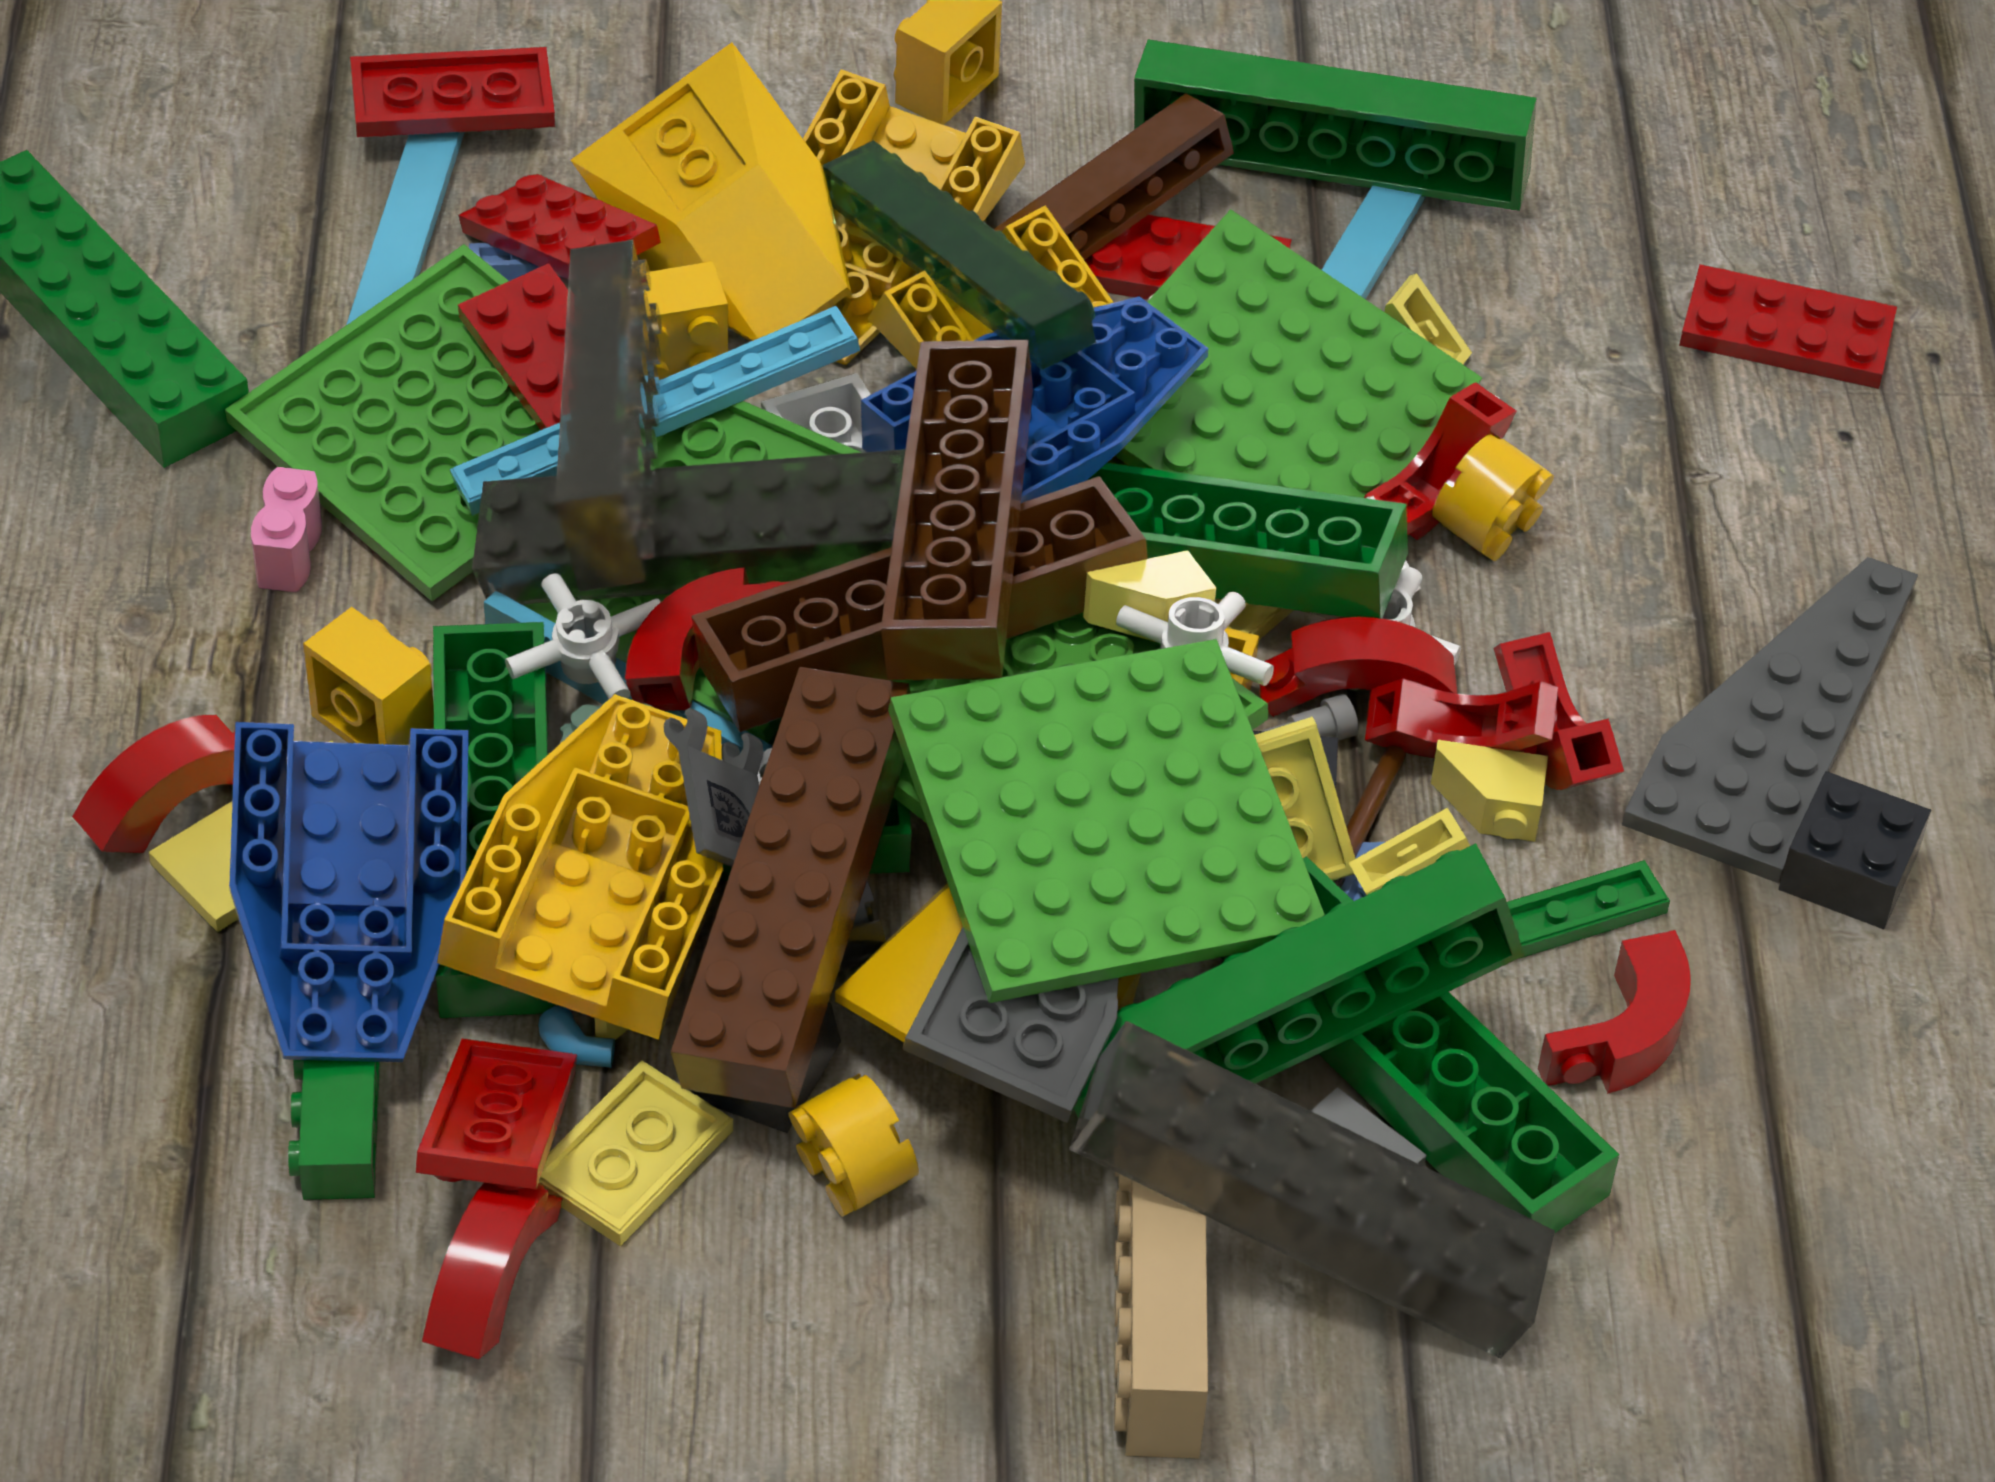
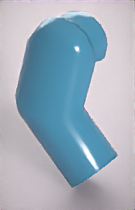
(563, 1035)

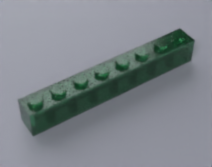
(960, 254)

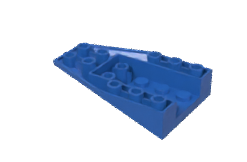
(1081, 405)
(346, 881)

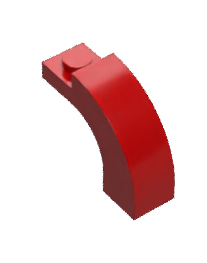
(1463, 423)
(664, 649)
(1355, 656)
(1419, 716)
(1578, 749)
(152, 779)
(1638, 1041)
(483, 1264)

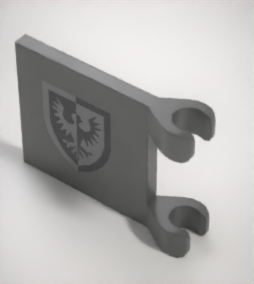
(716, 790)

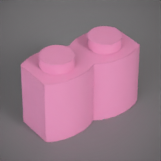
(286, 529)

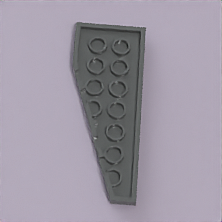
(1755, 749)
(1022, 1047)

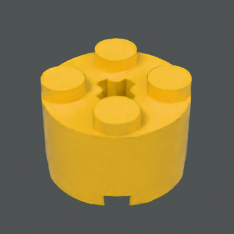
(1492, 496)
(854, 1143)

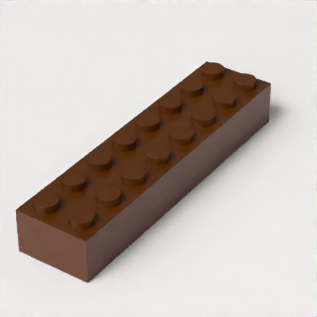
(958, 512)
(836, 615)
(792, 891)

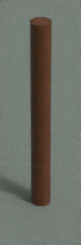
(1373, 798)

